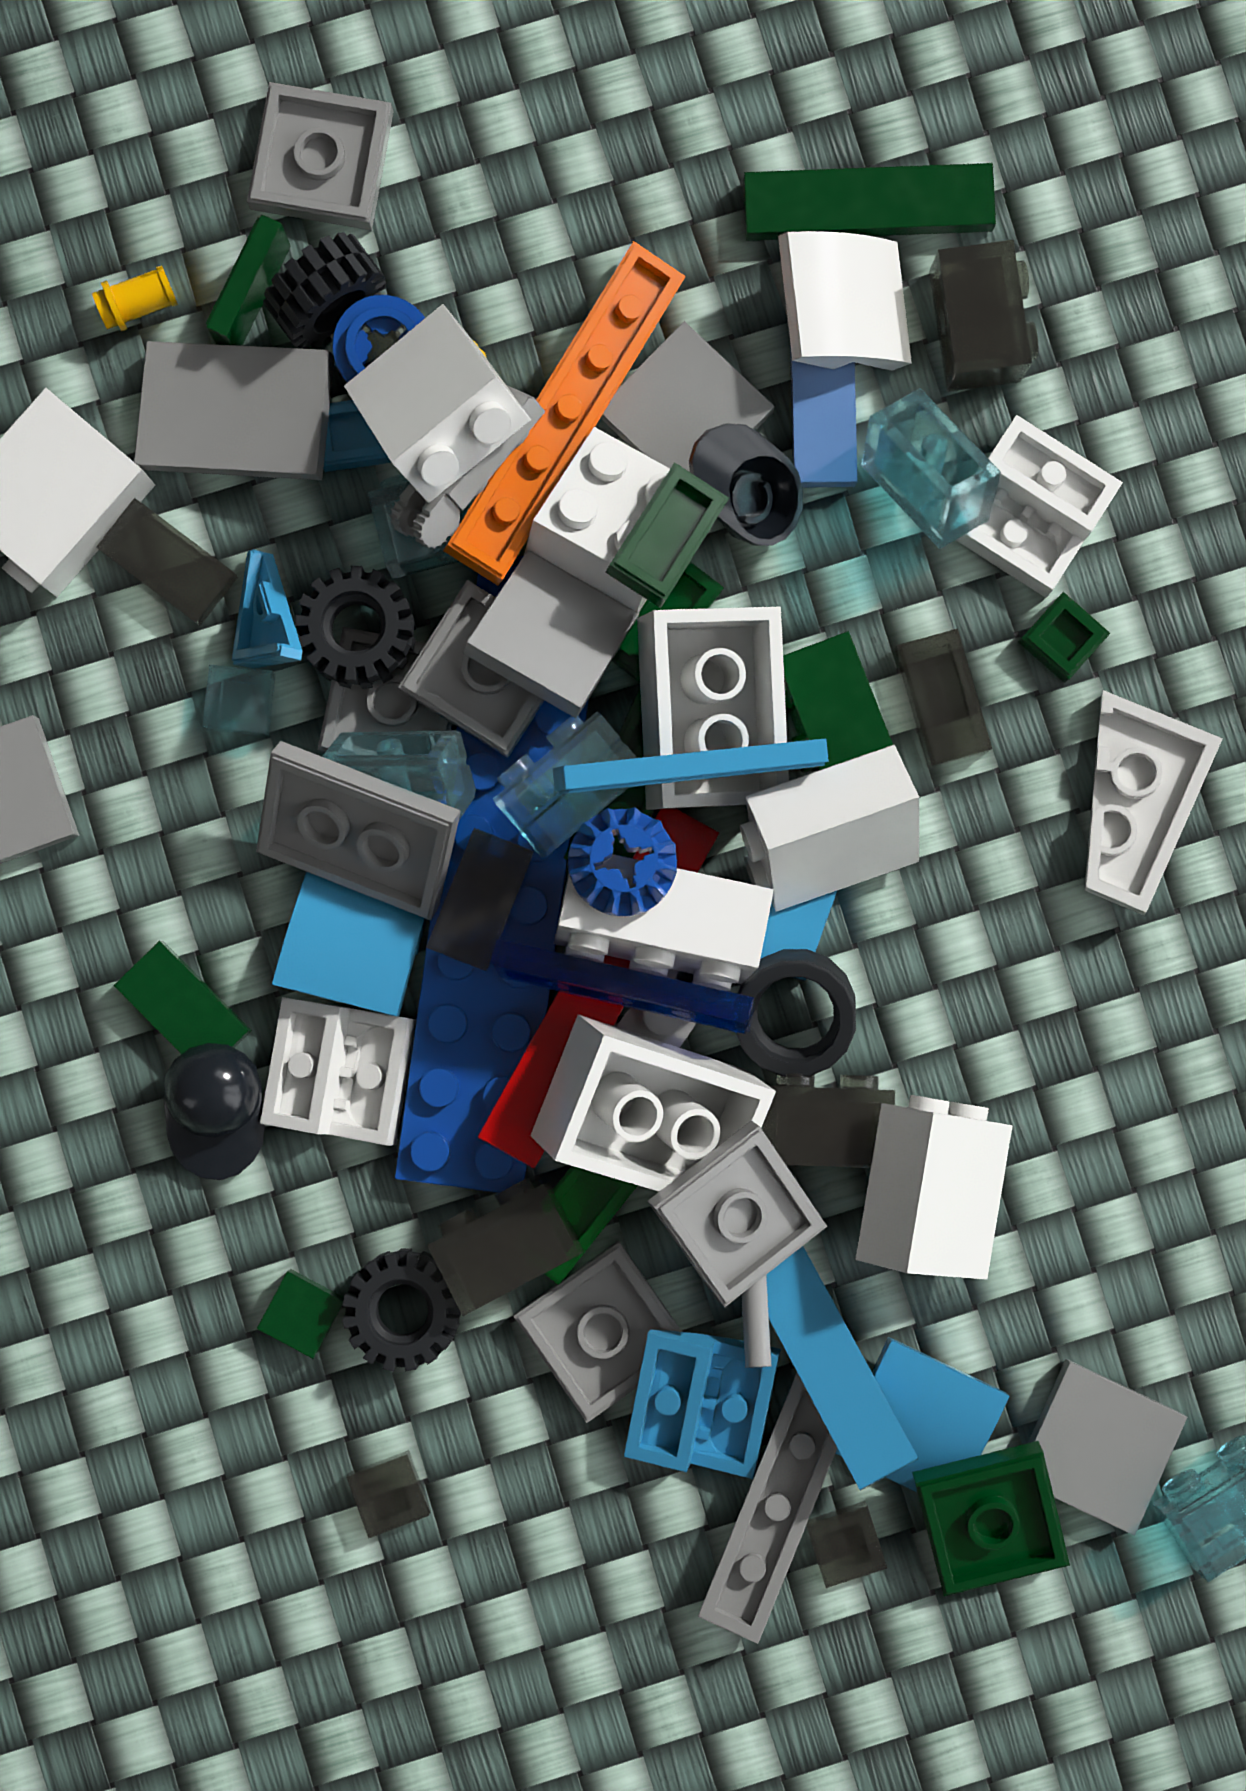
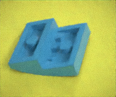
(348, 947)
(700, 1404)
(938, 1407)

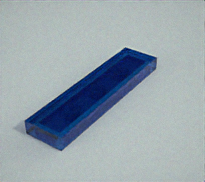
(623, 986)

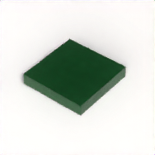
(991, 1518)

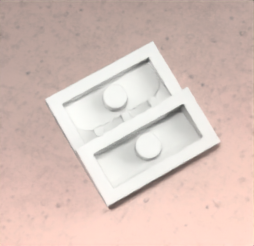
(844, 300)
(1041, 507)
(338, 1071)

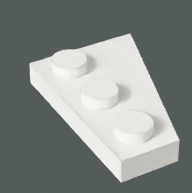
(1141, 798)

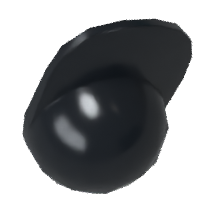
(756, 477)
(214, 1110)

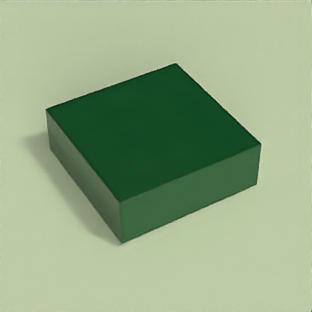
(1064, 637)
(301, 1313)

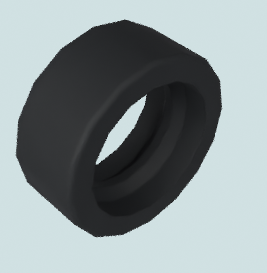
(833, 1045)

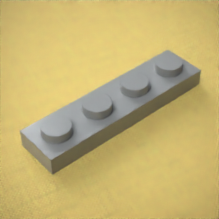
(771, 1519)

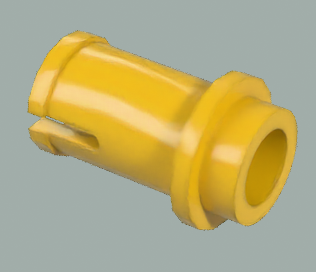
(134, 298)

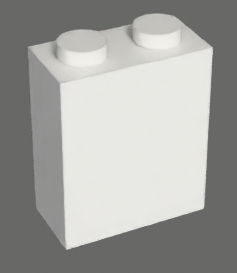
(436, 404)
(59, 493)
(832, 828)
(934, 1189)

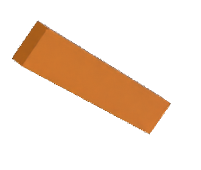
(573, 405)

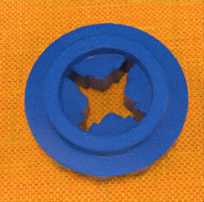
(379, 314)
(608, 889)

